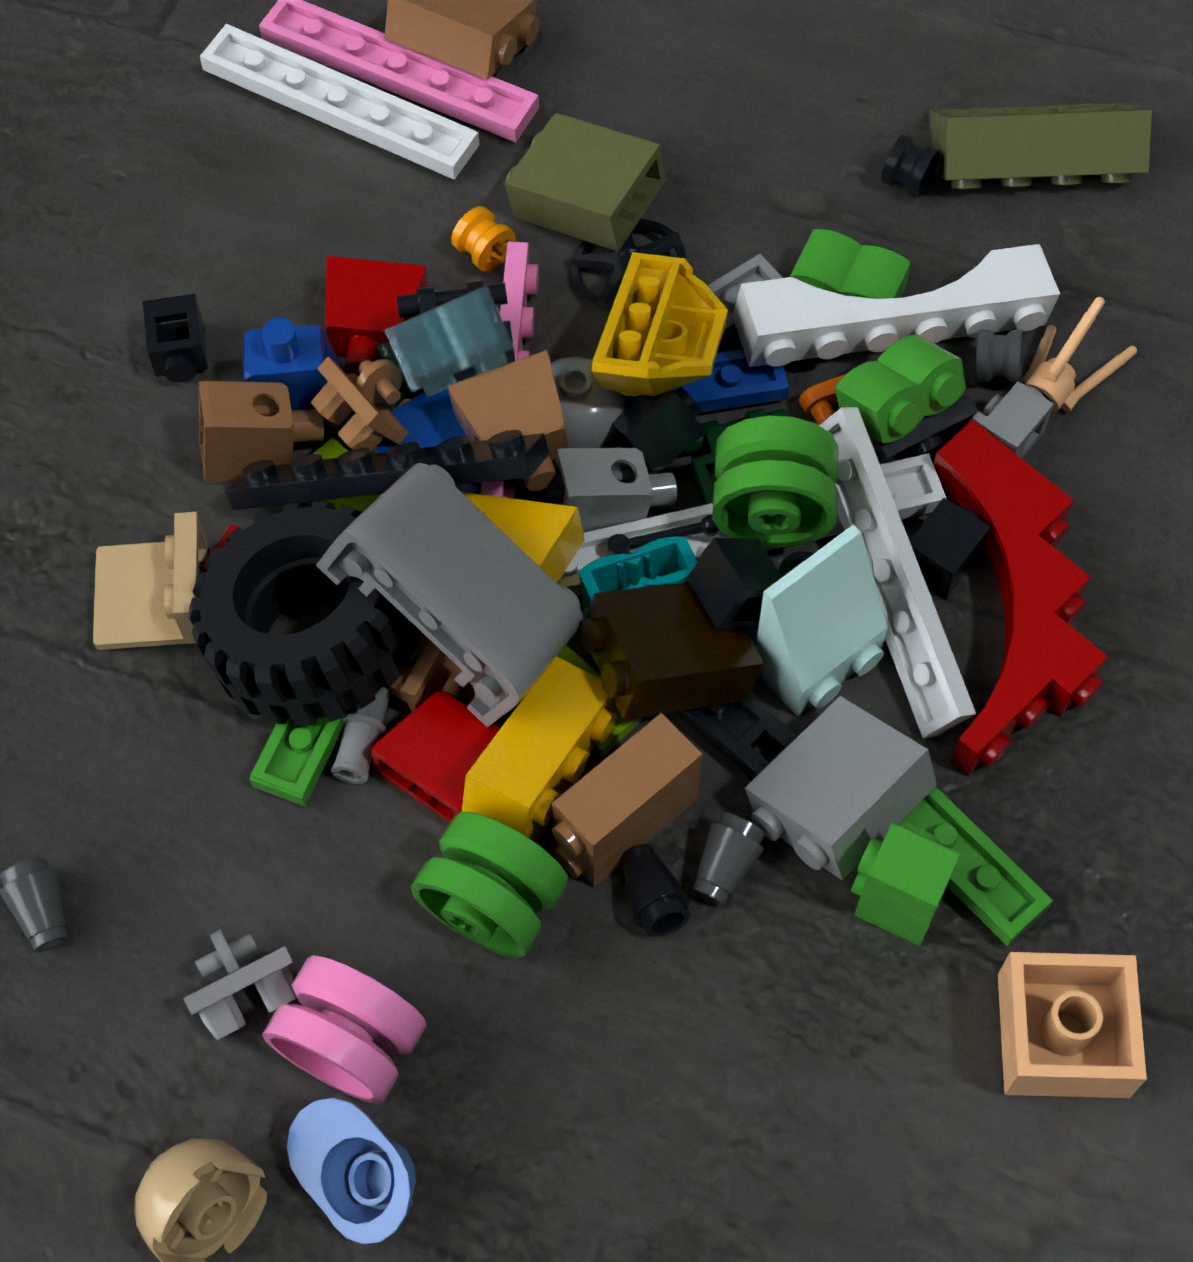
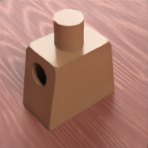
(514, 398)
(248, 425)

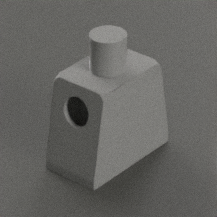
(608, 485)

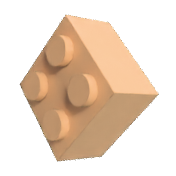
(1071, 1025)

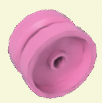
(345, 1029)

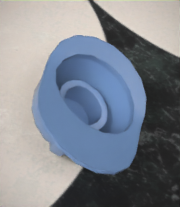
(351, 1169)

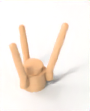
(1057, 377)

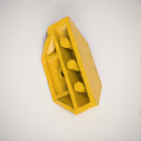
(659, 329)

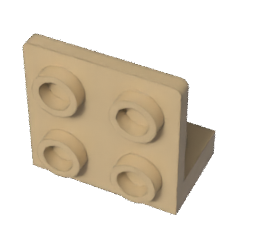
(148, 588)

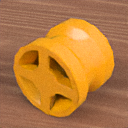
(482, 238)

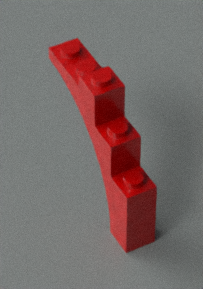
(1038, 587)

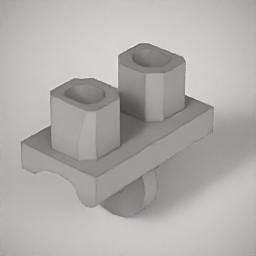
(216, 1000)

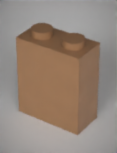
(464, 33)
(625, 800)

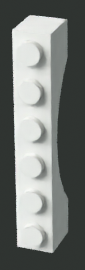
(797, 321)

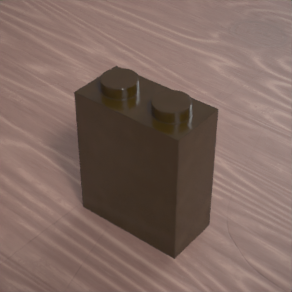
(665, 652)

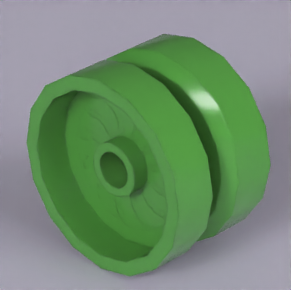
(776, 481)
(490, 884)

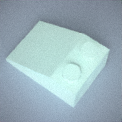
(821, 624)

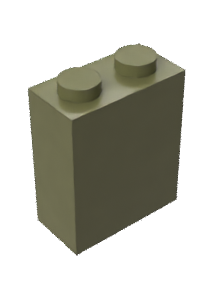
(586, 181)

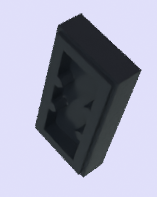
(928, 433)

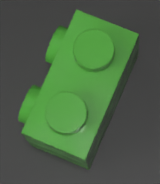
(903, 881)

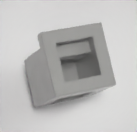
(1016, 418)

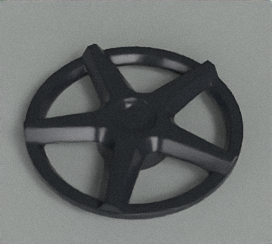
(618, 261)

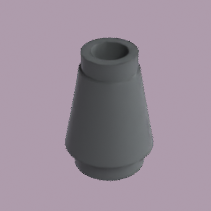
(727, 857)
(36, 903)

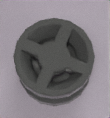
(999, 356)

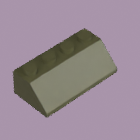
(1041, 143)

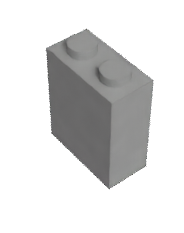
(840, 787)

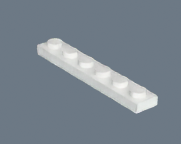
(340, 101)
(914, 627)

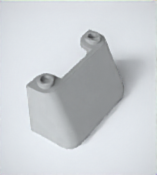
(459, 586)

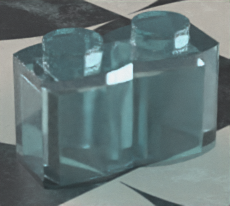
(449, 341)

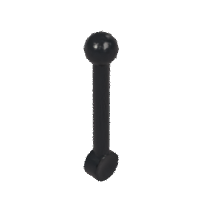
(621, 544)

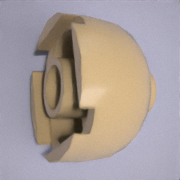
(198, 1200)

